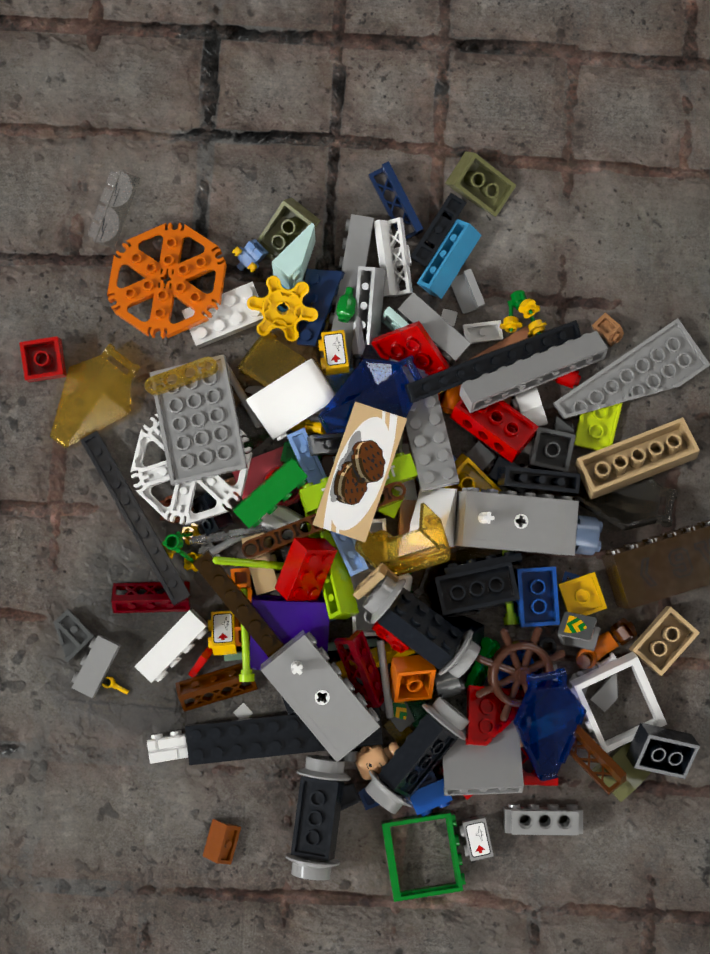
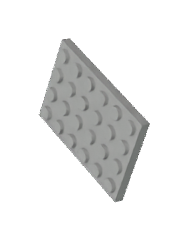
(200, 426)

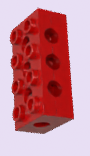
(498, 427)

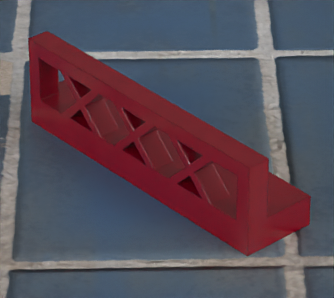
(147, 602)
(366, 667)

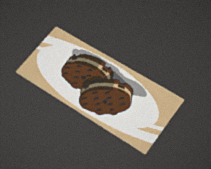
(359, 472)

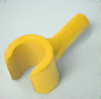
(114, 685)

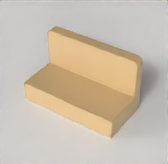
(366, 586)

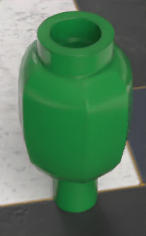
(346, 306)

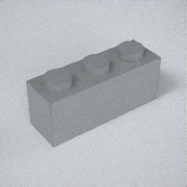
(95, 665)

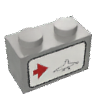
(477, 838)

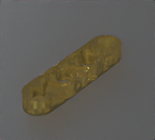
(180, 372)

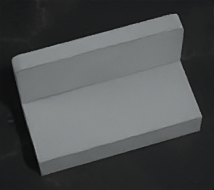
(467, 292)

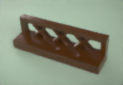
(214, 683)
(599, 756)

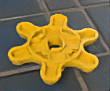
(287, 320)

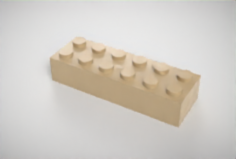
(637, 458)

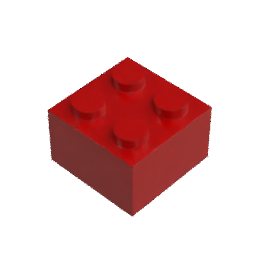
(43, 359)

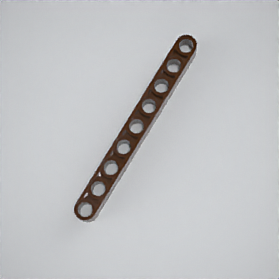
(297, 533)

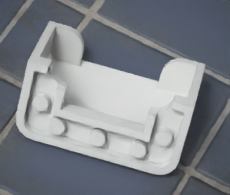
(291, 399)

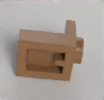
(608, 329)

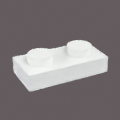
(483, 332)

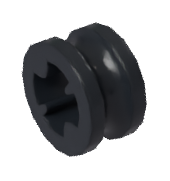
(547, 640)

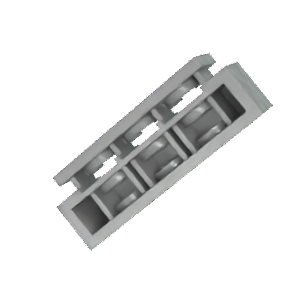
(532, 826)

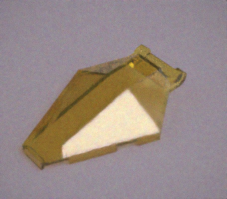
(93, 397)

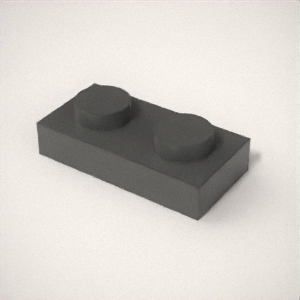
(324, 444)

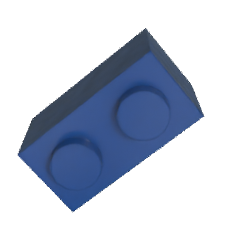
(430, 797)

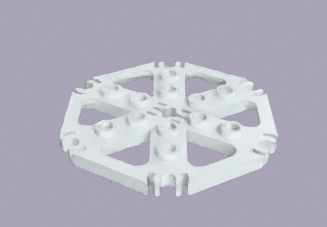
(183, 493)

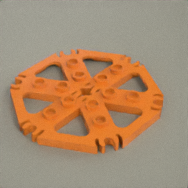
(177, 288)

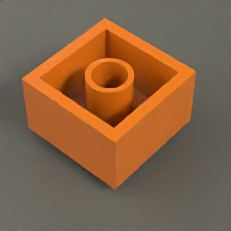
(411, 678)

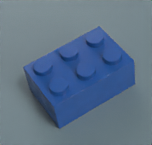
(537, 596)

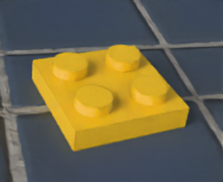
(582, 595)

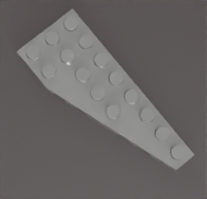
(650, 368)

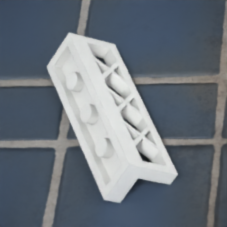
(385, 246)

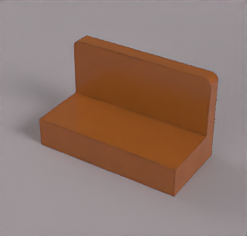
(221, 842)

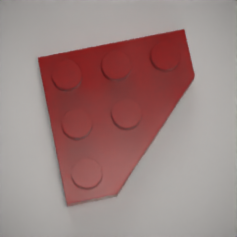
(411, 341)
(485, 716)

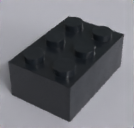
(662, 750)

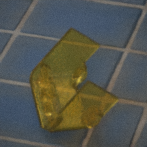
(409, 550)

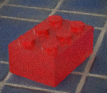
(305, 569)

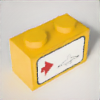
(335, 352)
(222, 633)

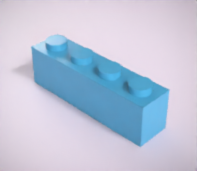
(449, 258)

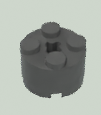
(447, 685)

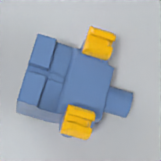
(250, 255)

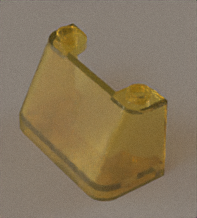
(270, 360)

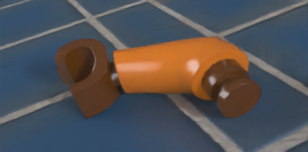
(622, 631)

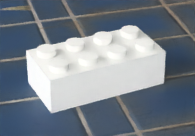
(229, 319)
(172, 645)

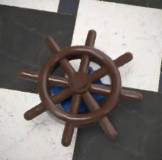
(511, 665)

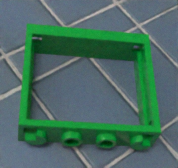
(456, 858)

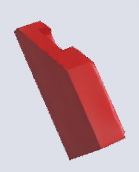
(201, 662)

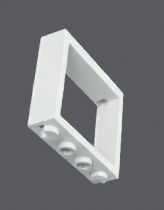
(603, 672)

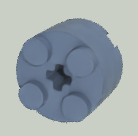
(588, 535)

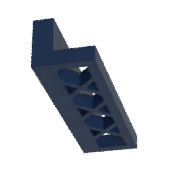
(400, 195)

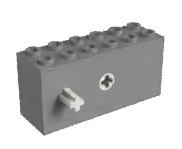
(516, 521)
(338, 717)

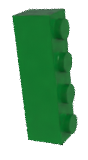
(270, 493)

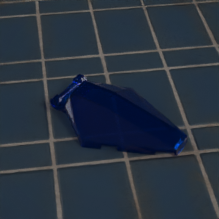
(372, 384)
(548, 721)

